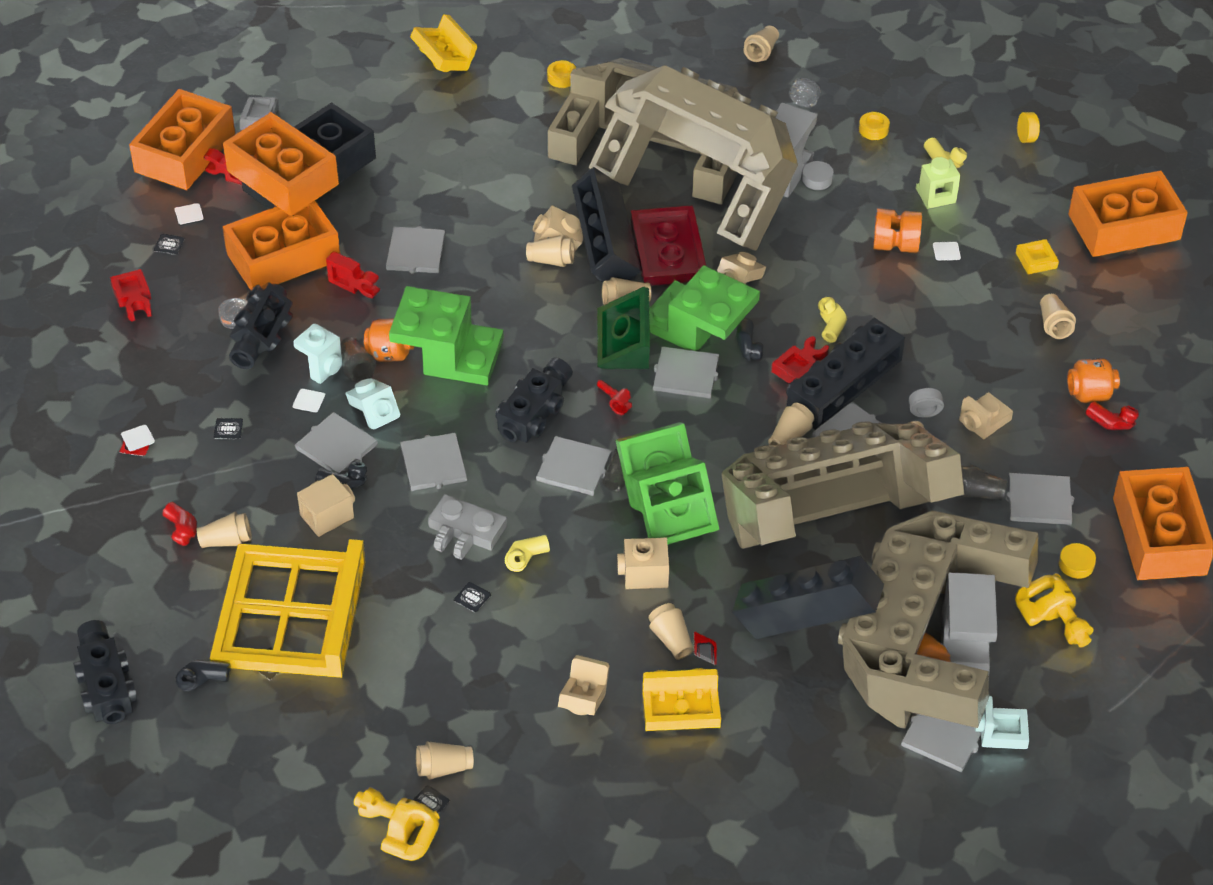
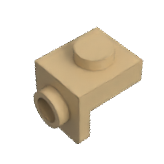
(558, 223)
(741, 267)
(585, 686)

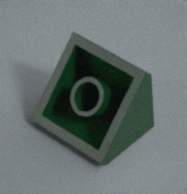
(624, 332)

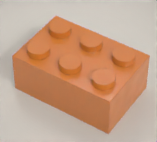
(179, 137)
(281, 163)
(1127, 213)
(280, 246)
(1163, 523)

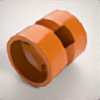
(907, 237)

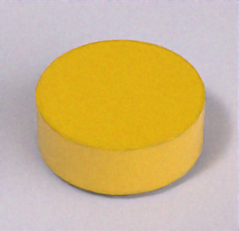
(559, 73)
(874, 126)
(1028, 127)
(1077, 560)

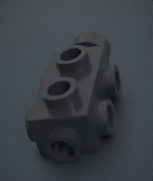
(259, 324)
(532, 401)
(103, 671)

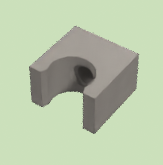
(799, 125)
(969, 618)

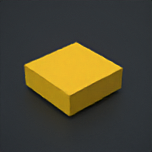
(1037, 256)

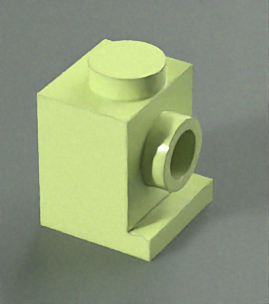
(935, 175)

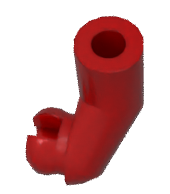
(1112, 421)
(184, 522)

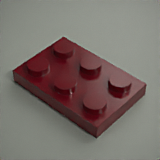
(667, 244)

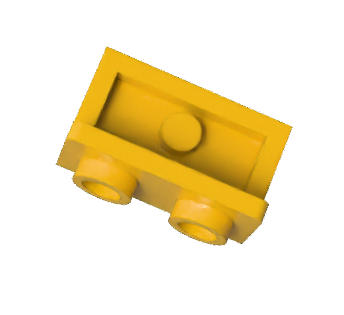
(446, 46)
(681, 699)

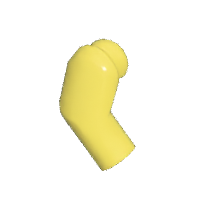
(935, 150)
(833, 317)
(523, 550)

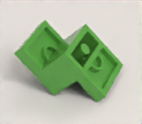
(701, 308)
(448, 338)
(667, 484)

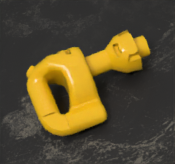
(1055, 604)
(403, 820)

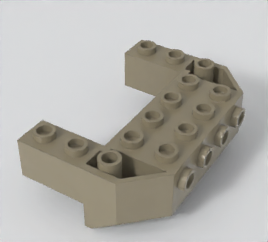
(586, 112)
(711, 123)
(834, 475)
(914, 568)

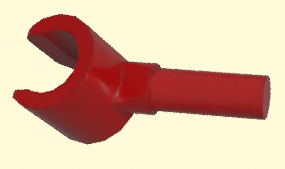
(619, 401)

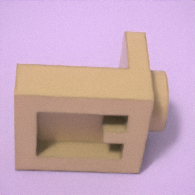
(984, 414)

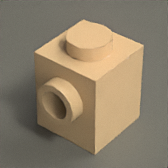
(326, 504)
(644, 563)

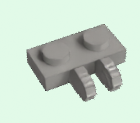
(466, 522)

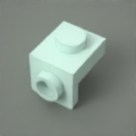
(322, 351)
(375, 401)
(1004, 727)

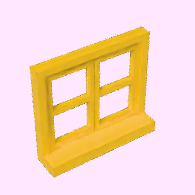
(339, 614)

